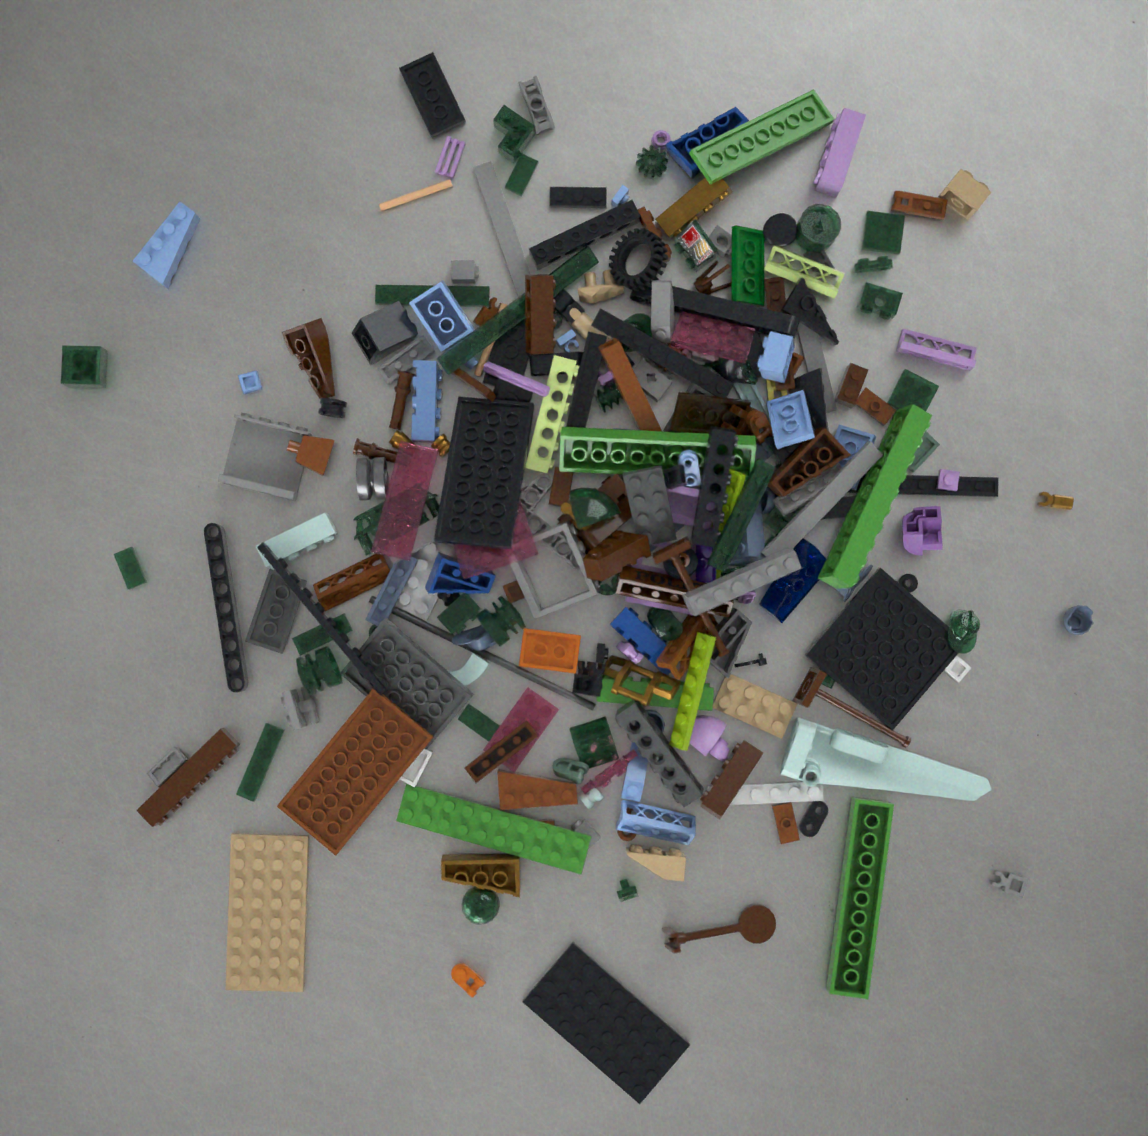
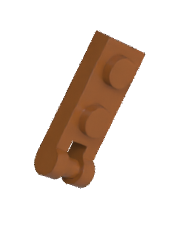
(919, 205)

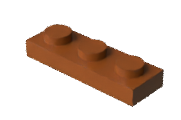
(646, 221)

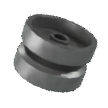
(372, 479)

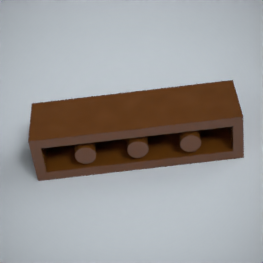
(539, 314)
(501, 751)
(731, 780)

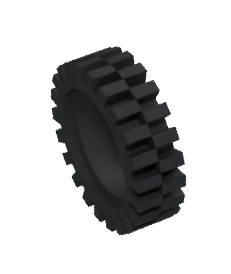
(618, 266)

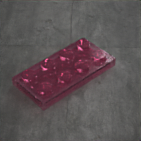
(713, 337)
(528, 707)

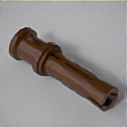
(402, 391)
(373, 451)

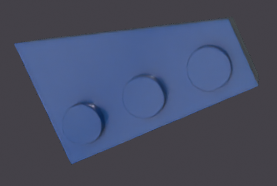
(448, 578)

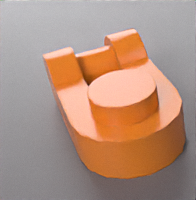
(461, 973)

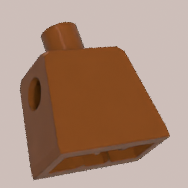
(312, 452)

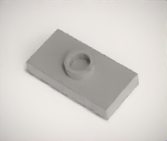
(167, 766)

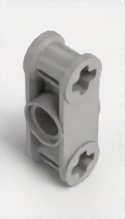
(532, 93)

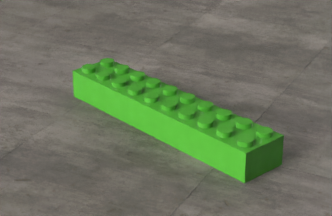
(632, 450)
(875, 497)
(859, 898)

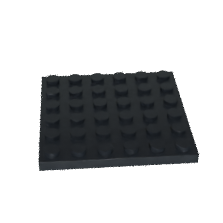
(884, 649)

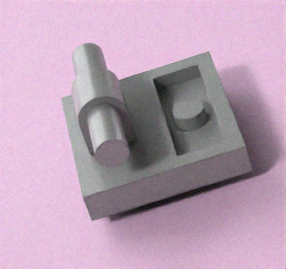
(297, 709)

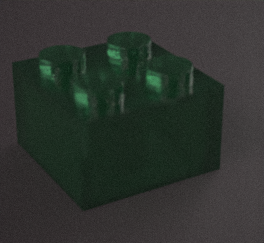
(84, 366)

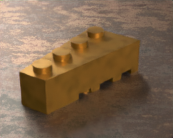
(692, 205)

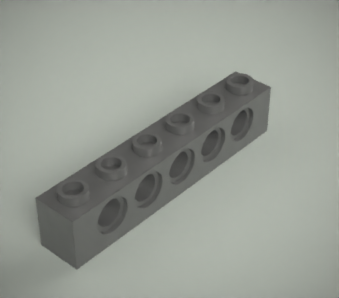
(682, 794)

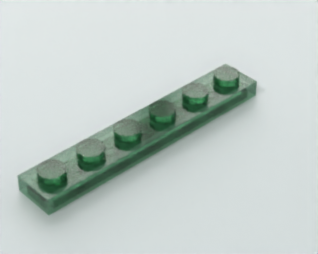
(464, 295)
(741, 515)

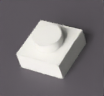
(957, 669)

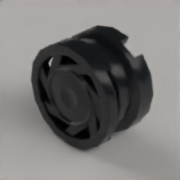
(332, 407)

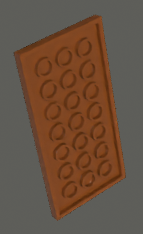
(355, 771)

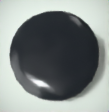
(780, 230)

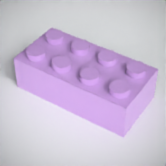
(839, 152)

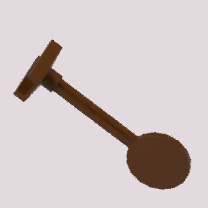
(754, 924)

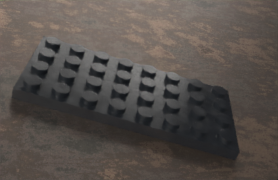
(484, 473)
(606, 1022)

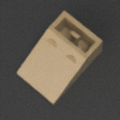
(666, 864)

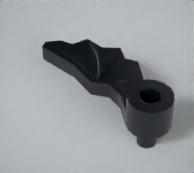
(762, 661)

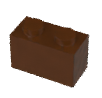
(851, 385)

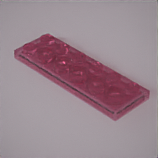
(405, 501)

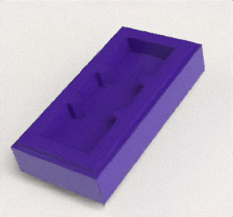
(704, 572)

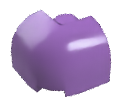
(922, 530)

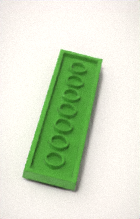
(761, 136)

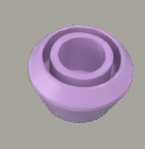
(720, 750)

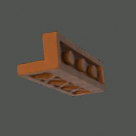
(354, 583)
(677, 649)

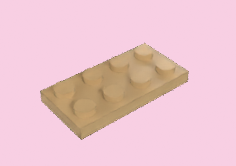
(754, 705)

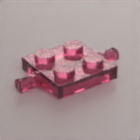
(604, 778)

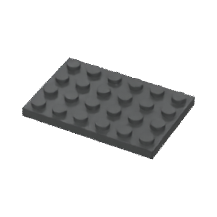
(411, 679)

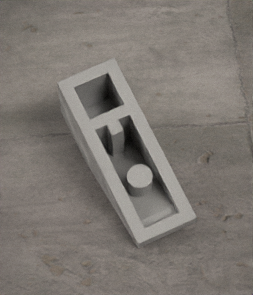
(662, 311)

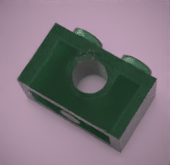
(890, 298)

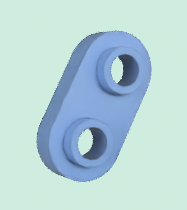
(691, 470)

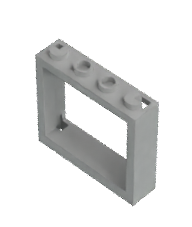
(525, 582)

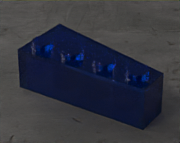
(791, 589)

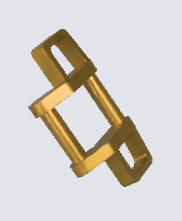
(652, 688)

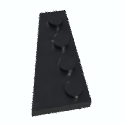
(813, 388)

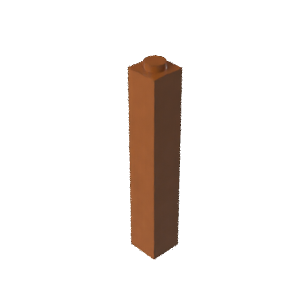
(629, 386)

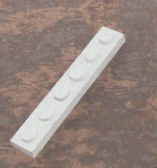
(777, 793)

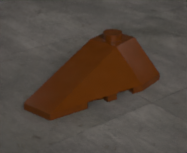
(311, 347)

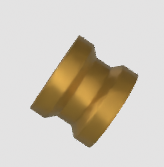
(442, 445)

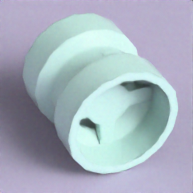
(591, 796)

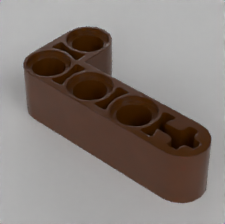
(601, 530)

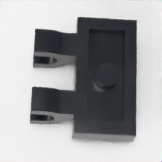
(588, 679)

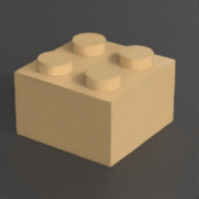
(965, 193)

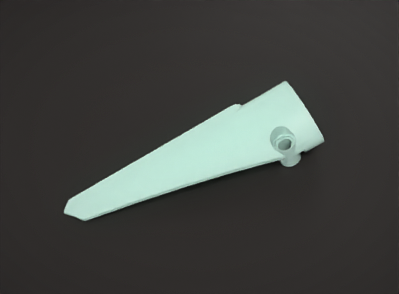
(861, 762)

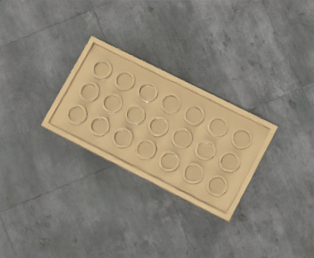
(267, 912)

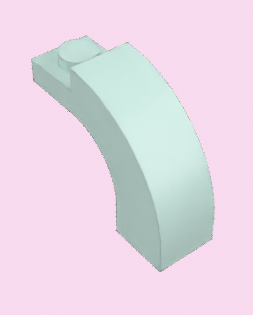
(471, 670)

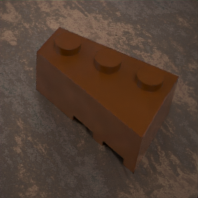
(614, 553)

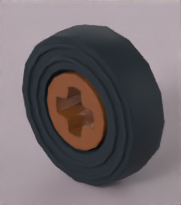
(690, 564)

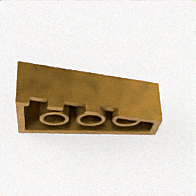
(483, 871)

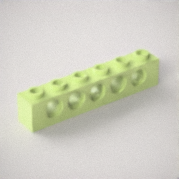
(535, 461)

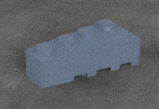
(752, 541)

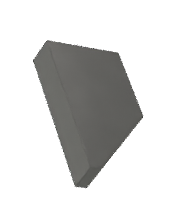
(820, 258)

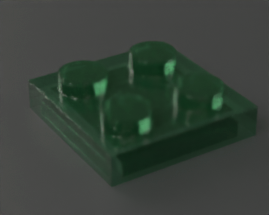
(883, 232)
(912, 390)

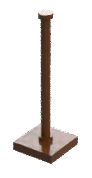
(673, 552)
(810, 688)

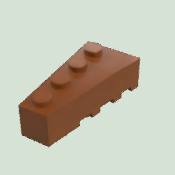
(530, 791)

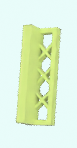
(793, 275)

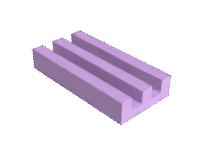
(455, 142)

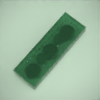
(318, 636)

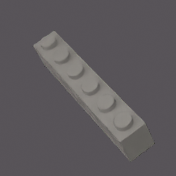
(741, 581)

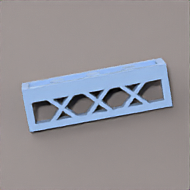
(656, 827)

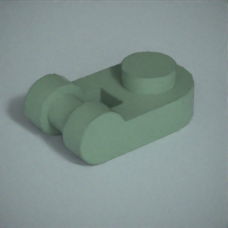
(564, 769)

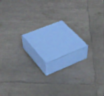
(250, 382)

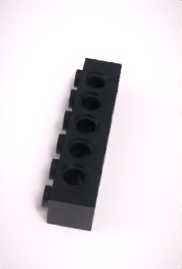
(584, 235)
(710, 536)

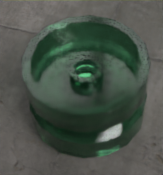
(818, 228)

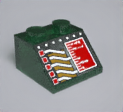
(695, 246)

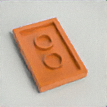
(549, 650)

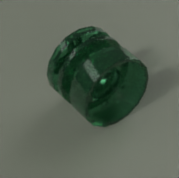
(501, 621)
(315, 672)

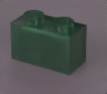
(459, 613)

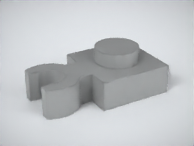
(1011, 884)

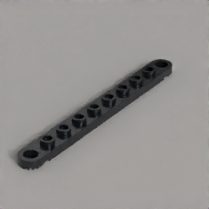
(328, 624)

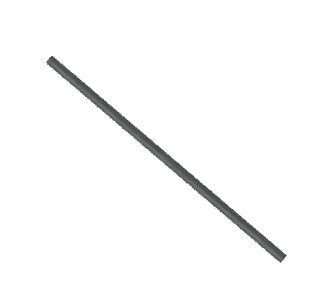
(493, 658)

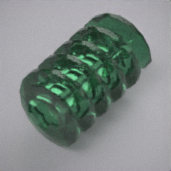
(608, 396)
(664, 623)

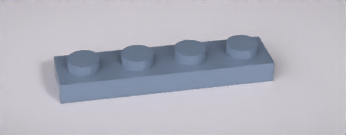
(391, 591)

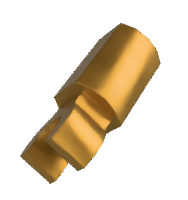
(1057, 501)

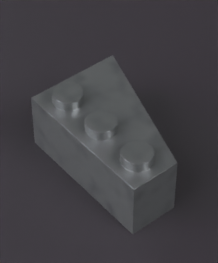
(733, 634)

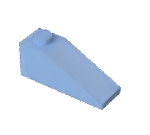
(634, 777)

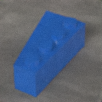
(680, 148)
(640, 636)

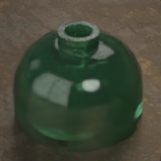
(480, 905)

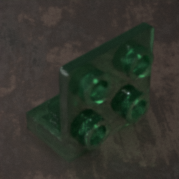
(594, 742)

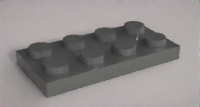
(650, 504)
(274, 614)

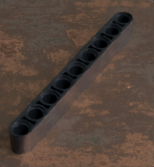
(725, 310)
(220, 599)

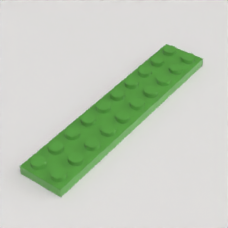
(494, 828)

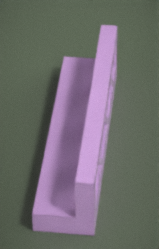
(936, 354)

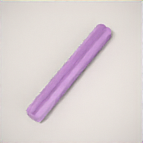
(516, 379)

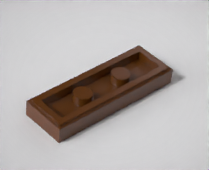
(475, 384)

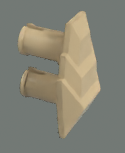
(594, 293)

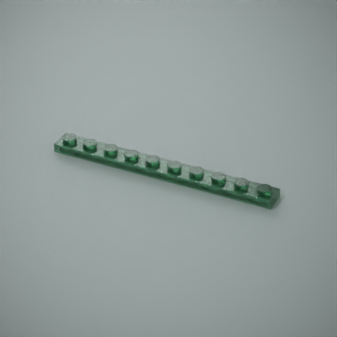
(512, 314)

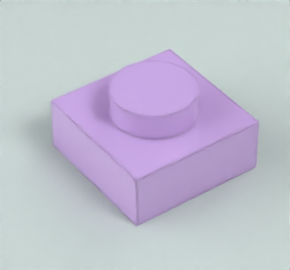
(948, 480)

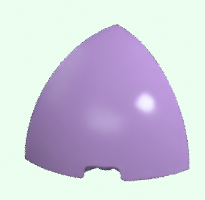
(706, 733)

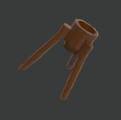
(703, 284)

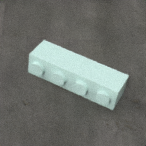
(301, 538)

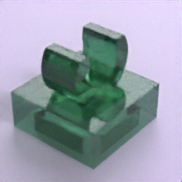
(627, 892)

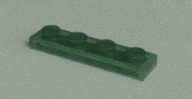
(260, 762)

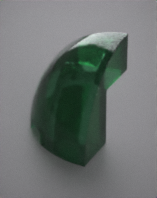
(591, 506)

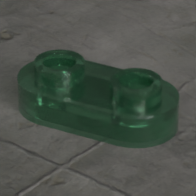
(881, 264)

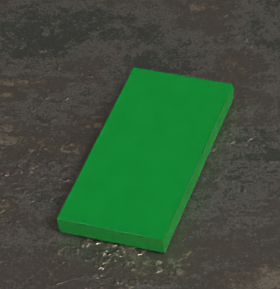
(748, 266)

